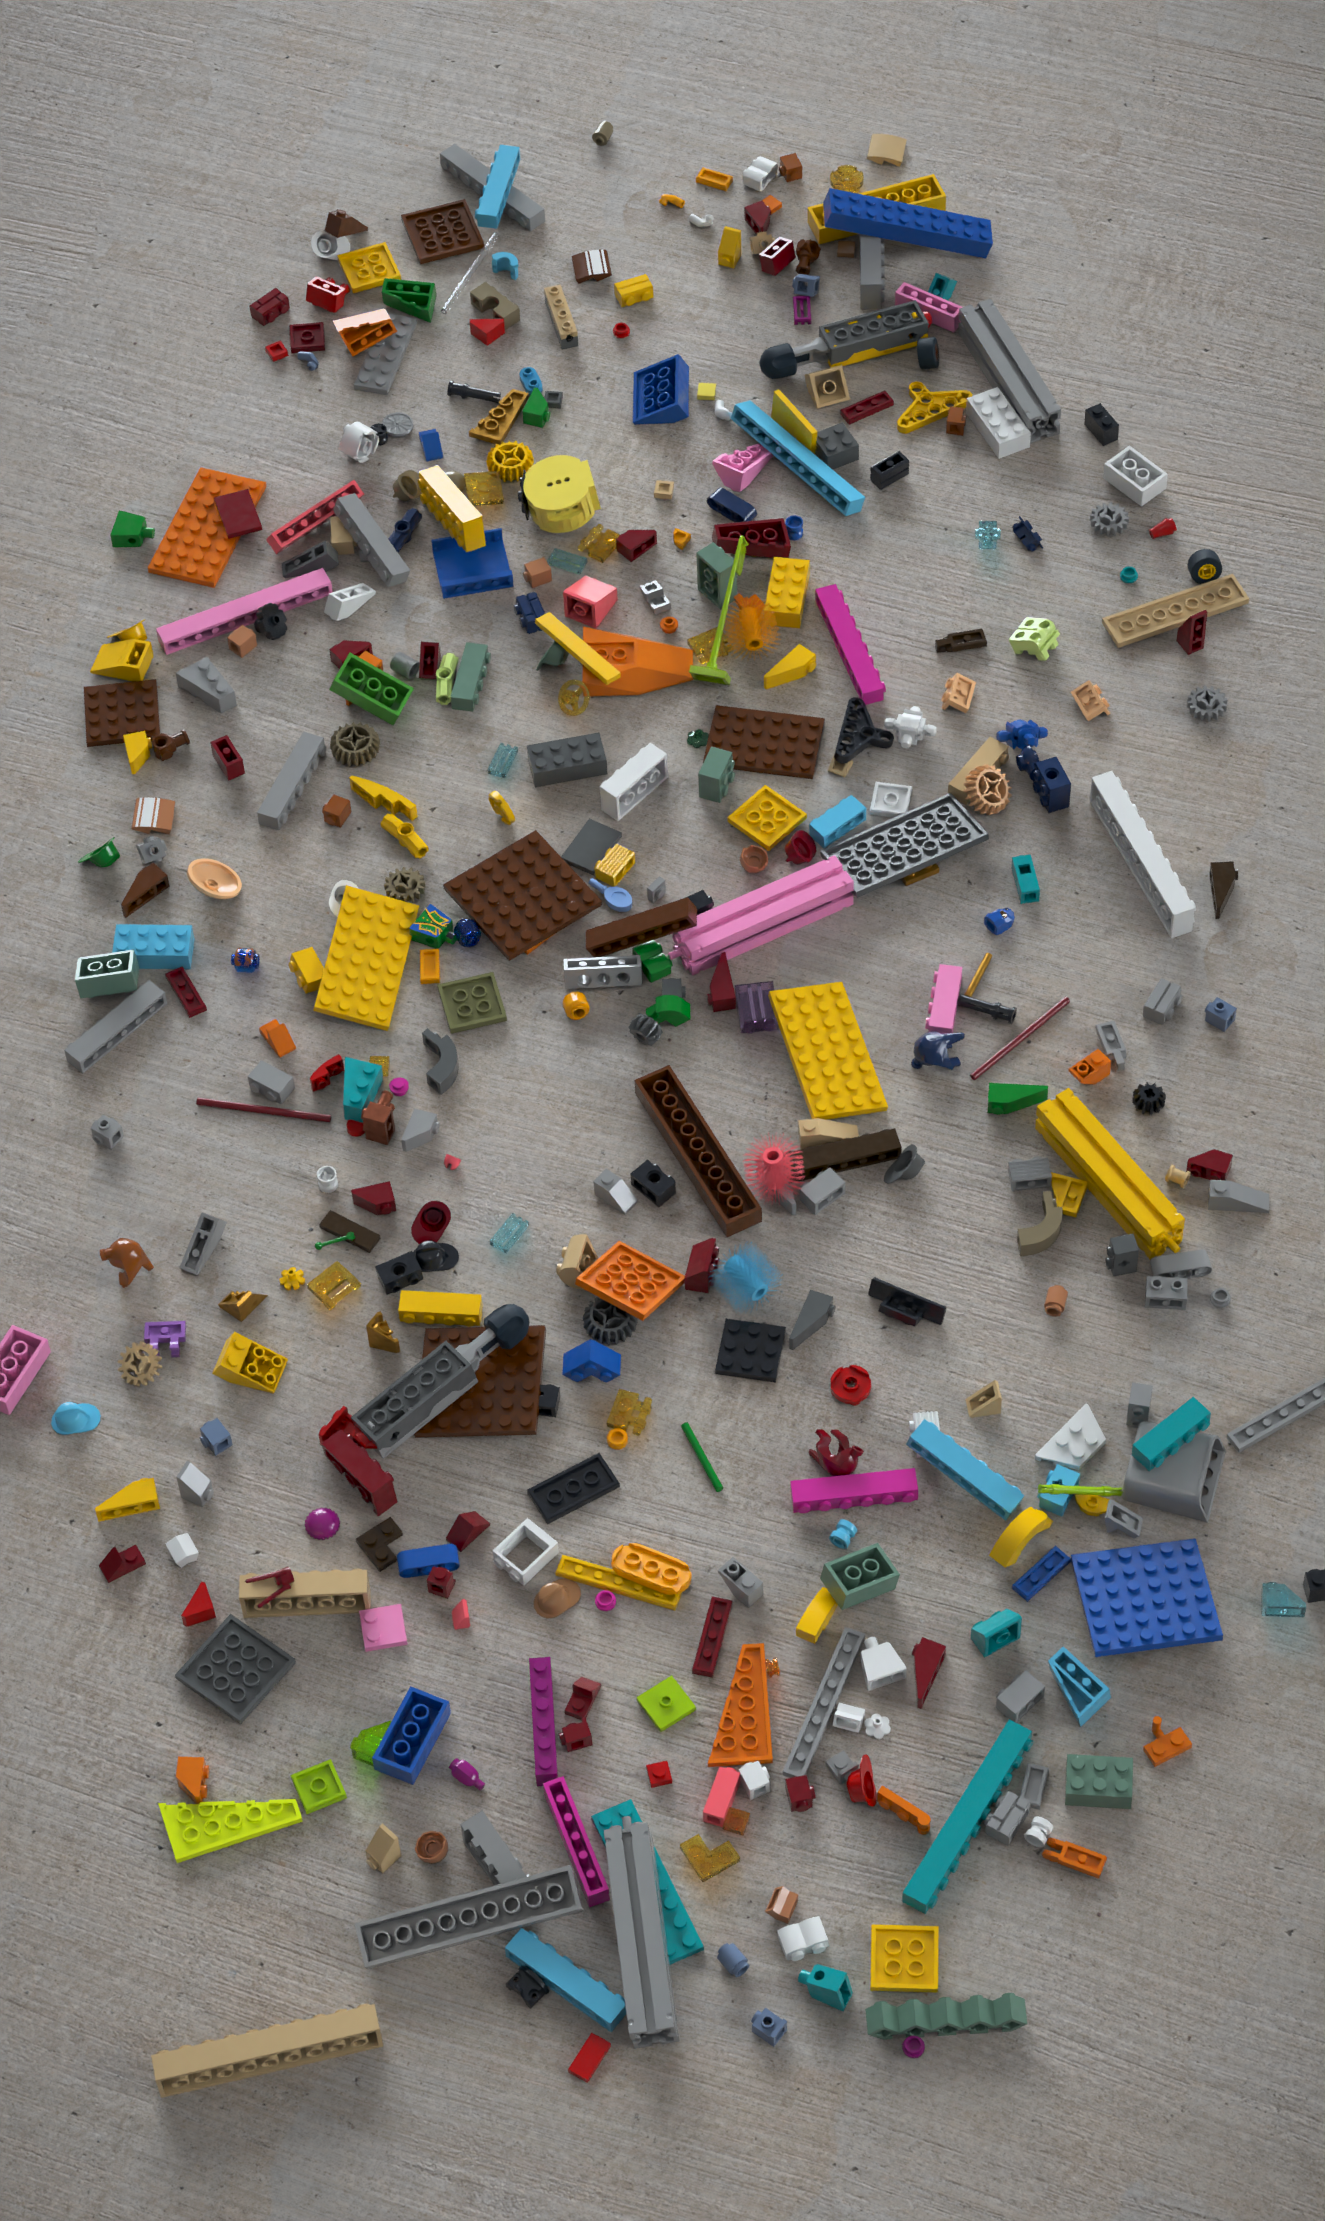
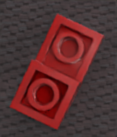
(322, 1075)

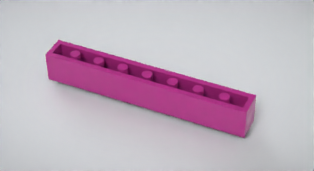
(849, 644)

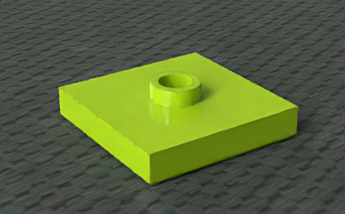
(666, 1703)
(318, 1786)

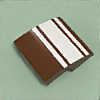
(591, 265)

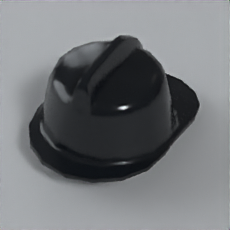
(436, 1256)

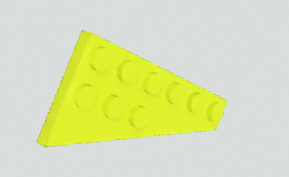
(219, 1824)

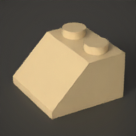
(827, 386)

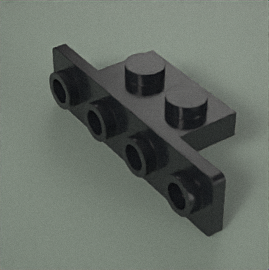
(904, 1304)

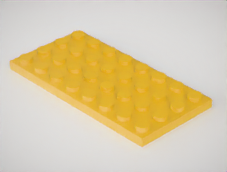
(366, 958)
(827, 1051)

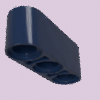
(731, 506)

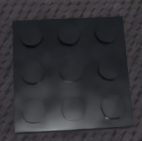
(750, 1350)

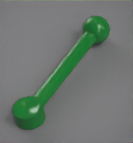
(350, 1235)

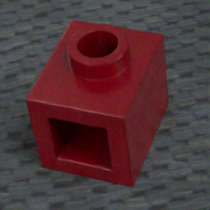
(799, 1793)

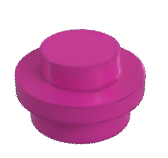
(399, 1086)
(605, 1600)

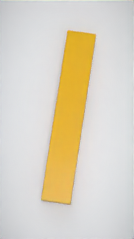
(577, 648)
(609, 1580)

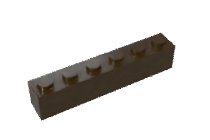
(848, 1154)

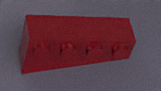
(764, 537)
(361, 1471)

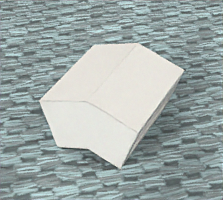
(182, 1549)
(849, 1717)

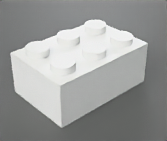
(1135, 476)

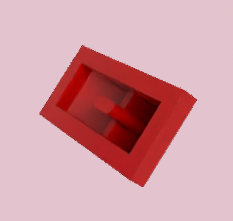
(487, 329)
(199, 1607)

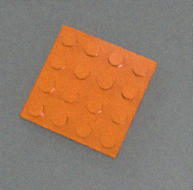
(630, 1280)

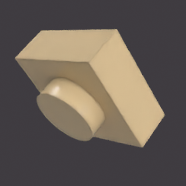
(664, 489)

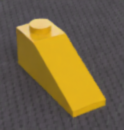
(791, 667)
(133, 1499)

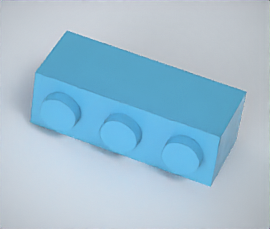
(837, 821)

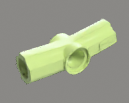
(445, 677)

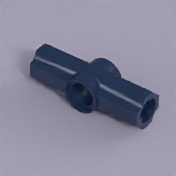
(404, 528)

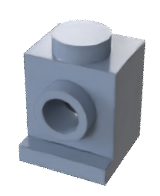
(800, 287)
(769, 2033)

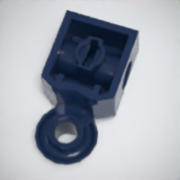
(1048, 779)

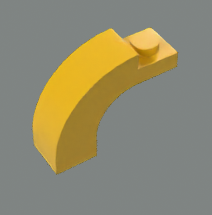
(1018, 1534)

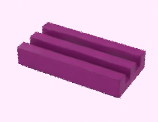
(802, 319)

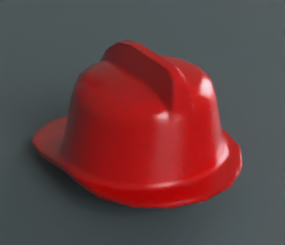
(861, 1783)

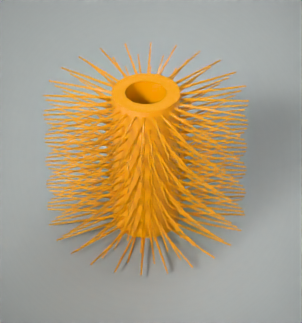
(751, 629)

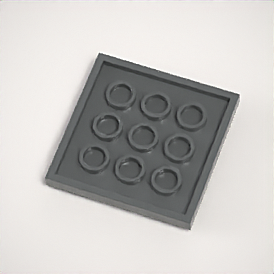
(235, 1669)

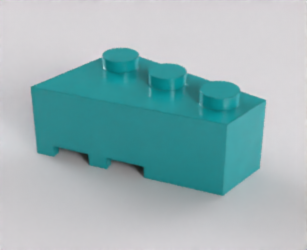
(360, 1086)

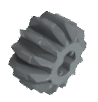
(645, 1029)

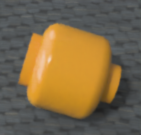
(576, 1005)

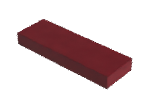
(867, 407)
(186, 992)

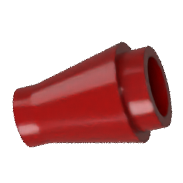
(1164, 528)

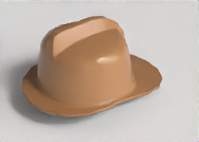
(556, 1598)

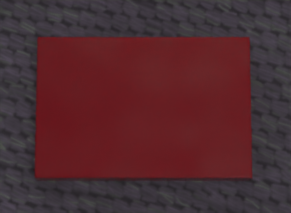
(238, 513)

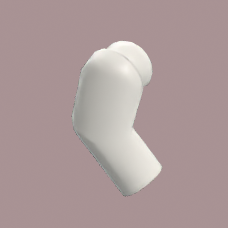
(708, 221)

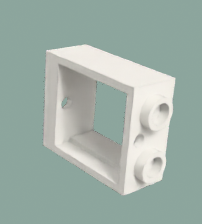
(535, 1534)

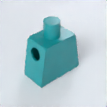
(827, 1986)

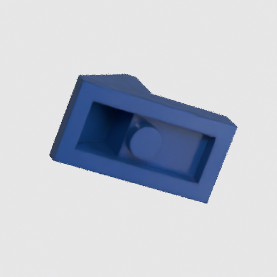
(431, 445)

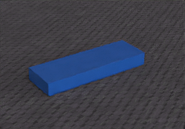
(1041, 1573)

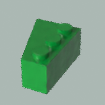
(410, 297)

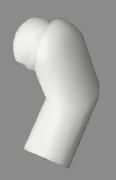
(722, 412)

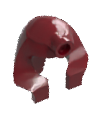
(836, 1465)

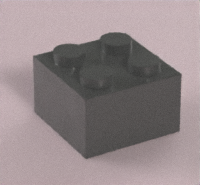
(836, 446)

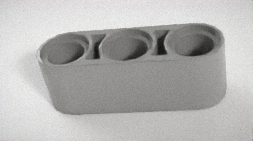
(1183, 1265)

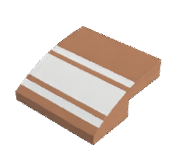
(153, 815)

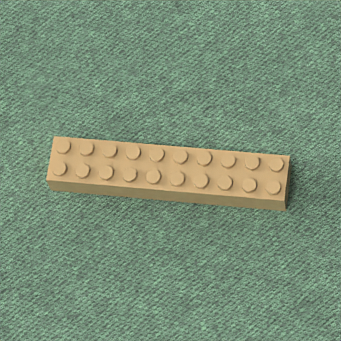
(266, 2050)

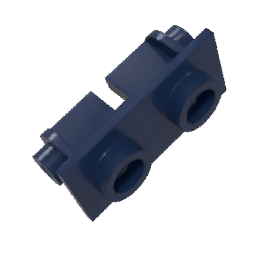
(1024, 529)

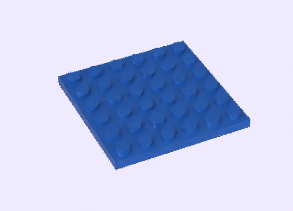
(1146, 1597)

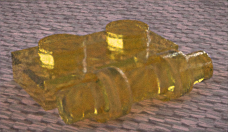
(603, 547)
(704, 643)
(623, 1409)

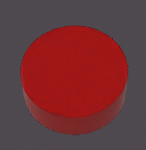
(355, 1128)

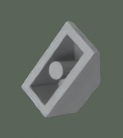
(420, 1129)
(614, 1191)
(194, 1485)

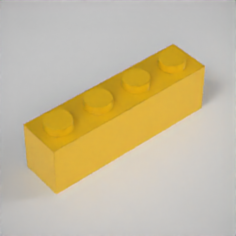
(440, 1308)

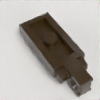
(961, 641)

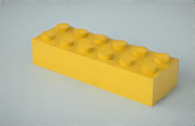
(451, 508)

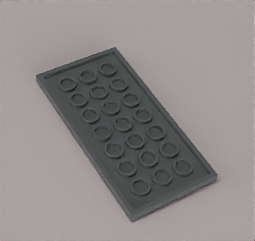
(907, 843)

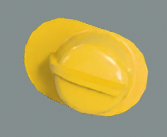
(134, 632)

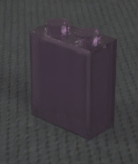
(754, 1007)

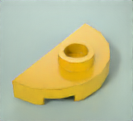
(1092, 1504)

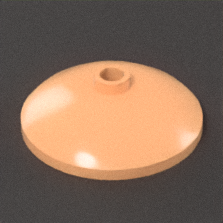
(214, 879)

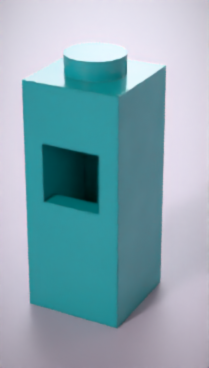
(1025, 879)

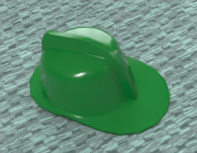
(104, 855)

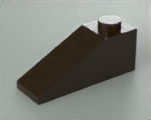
(1222, 884)

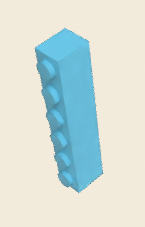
(498, 186)
(965, 1469)
(566, 1979)

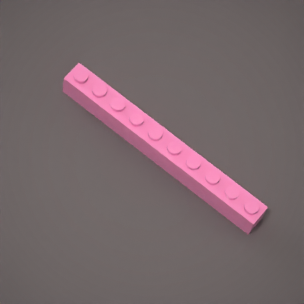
(242, 611)

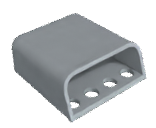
(1180, 1479)

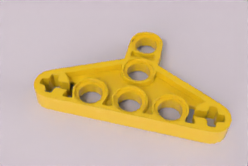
(937, 402)

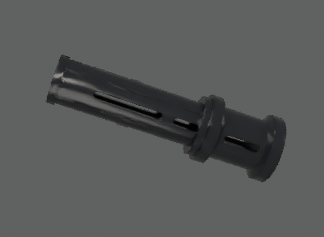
(467, 391)
(995, 1010)

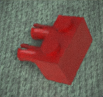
(326, 293)

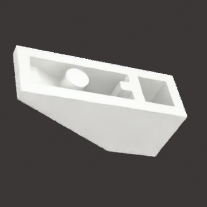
(346, 601)

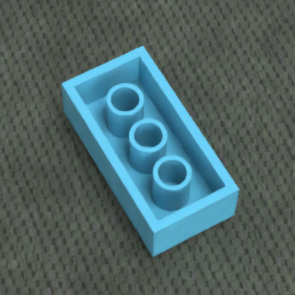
(156, 944)

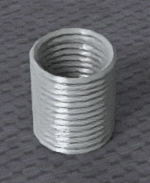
(404, 665)

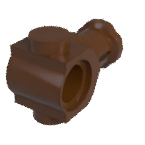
(807, 253)
(165, 745)

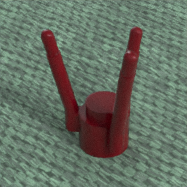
(282, 1577)

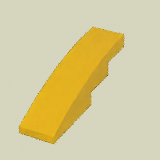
(380, 795)

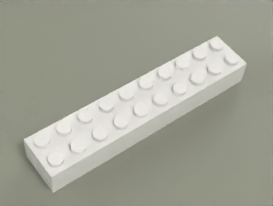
(1142, 854)

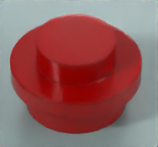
(621, 330)

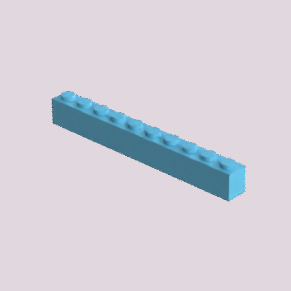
(798, 458)

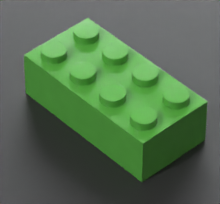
(371, 689)

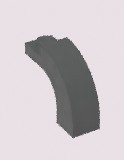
(446, 1070)

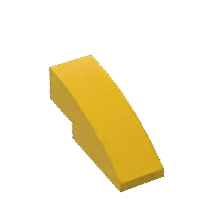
(816, 1616)

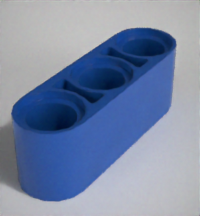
(421, 1560)

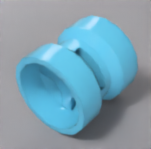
(843, 1533)

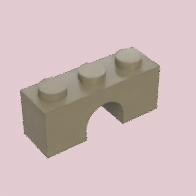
(487, 297)

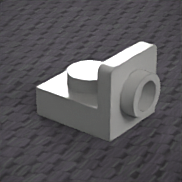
(841, 1766)

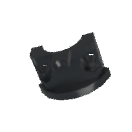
(528, 1986)

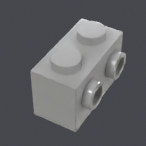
(1166, 1292)

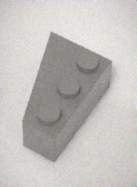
(208, 684)

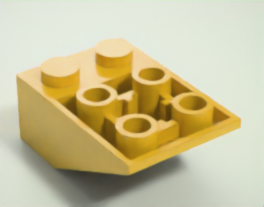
(124, 660)
(249, 1364)

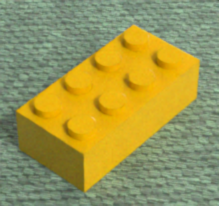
(787, 591)

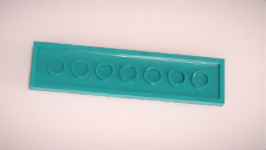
(680, 1932)

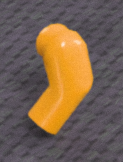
(665, 198)

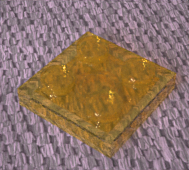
(484, 488)

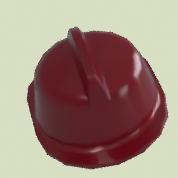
(800, 848)
(431, 1222)

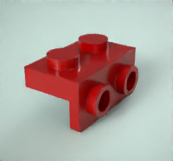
(340, 1421)

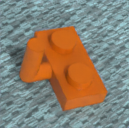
(1166, 1745)

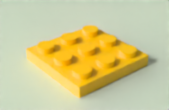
(368, 267)
(767, 817)
(904, 1958)

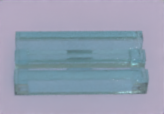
(568, 559)
(506, 749)
(517, 1221)

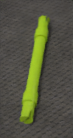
(1056, 1489)

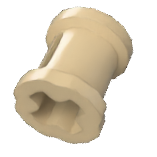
(1177, 1176)

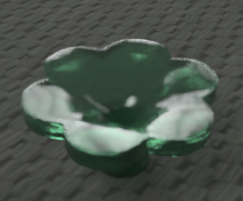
(697, 738)

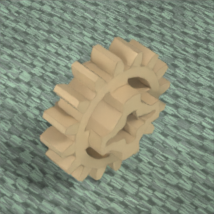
(133, 1358)

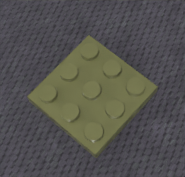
(472, 1002)

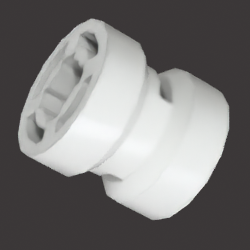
(327, 1179)
(1037, 1834)

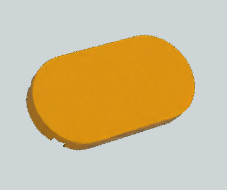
(651, 1568)

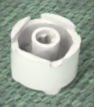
(358, 441)

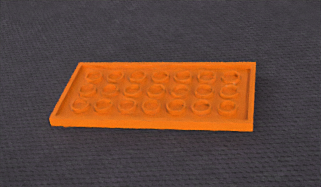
(196, 540)

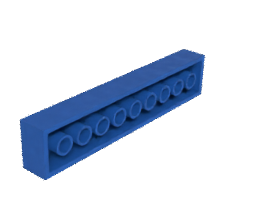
(907, 223)

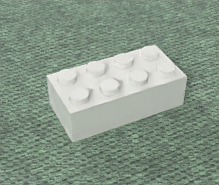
(998, 422)
(633, 781)

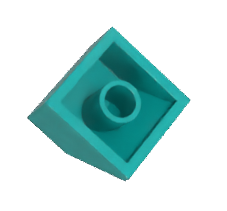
(996, 1631)

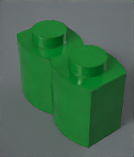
(653, 961)

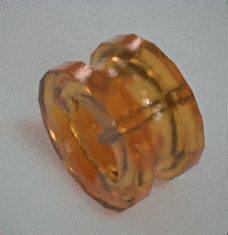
(772, 1667)

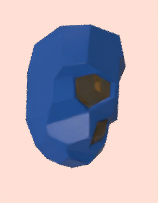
(999, 920)

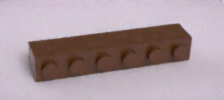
(641, 927)

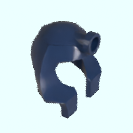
(932, 1050)

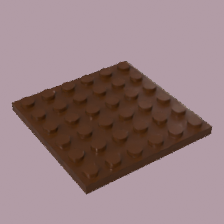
(522, 895)
(506, 1390)

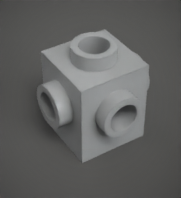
(145, 853)
(107, 1131)

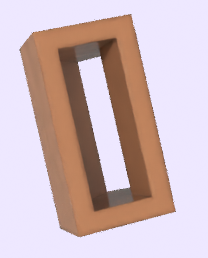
(782, 1904)

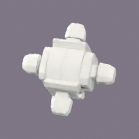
(910, 727)

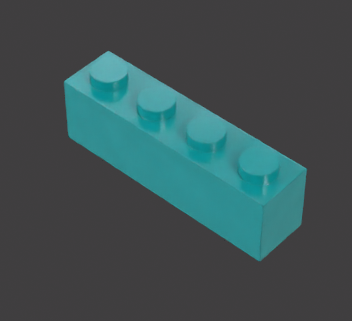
(1171, 1434)

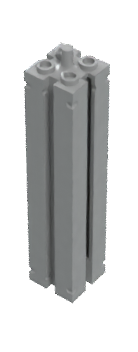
(1009, 368)
(641, 1934)

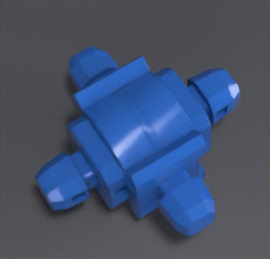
(1021, 733)

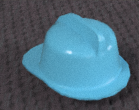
(75, 1418)

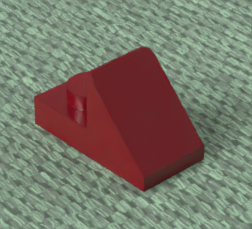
(119, 1564)
(582, 1698)

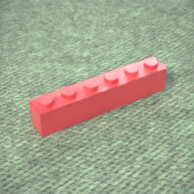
(310, 519)

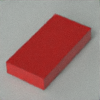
(589, 2057)

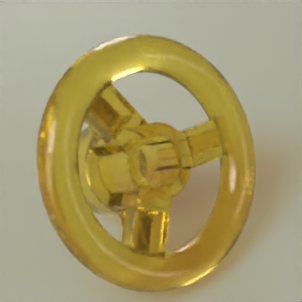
(572, 697)

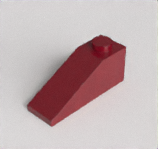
(1192, 633)
(721, 987)
(927, 1663)

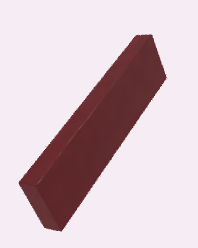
(712, 1637)

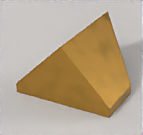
(241, 1304)
(380, 1335)

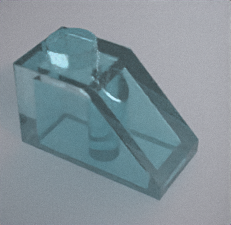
(1280, 1601)

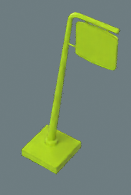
(710, 672)

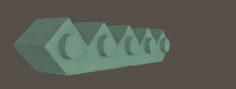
(946, 2016)

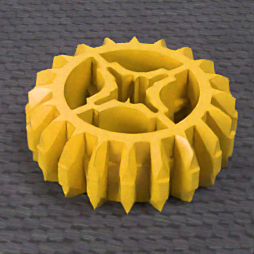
(509, 456)

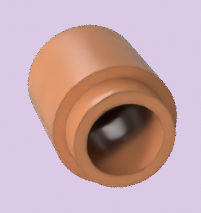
(1055, 1300)

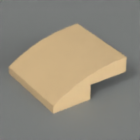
(886, 148)

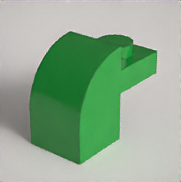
(671, 1009)

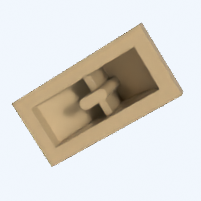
(985, 1401)

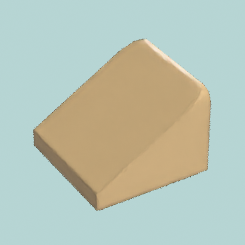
(839, 768)

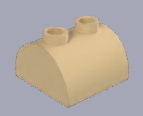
(576, 1259)

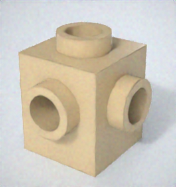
(755, 242)

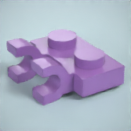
(166, 1332)

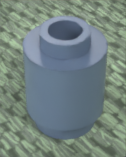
(733, 1959)

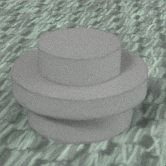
(1220, 1298)

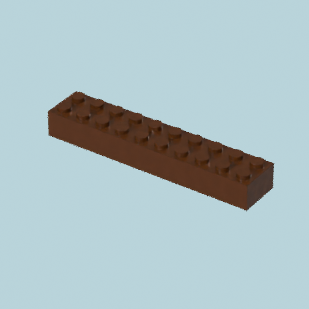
(698, 1151)

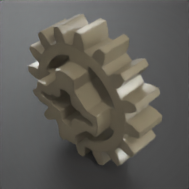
(405, 885)

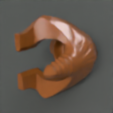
(128, 1256)

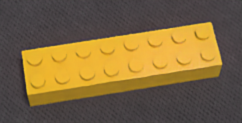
(919, 191)

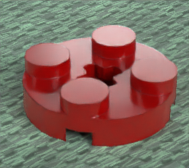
(846, 1394)

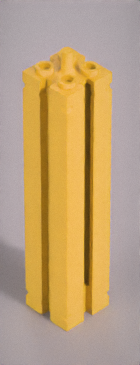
(1110, 1174)

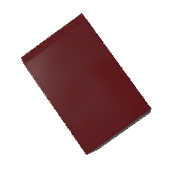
(429, 659)
(466, 1529)

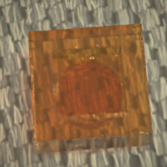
(736, 1821)

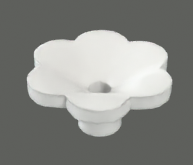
(877, 1726)

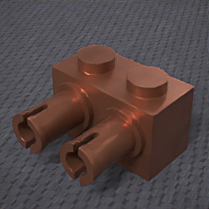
(379, 1119)

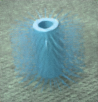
(745, 1278)

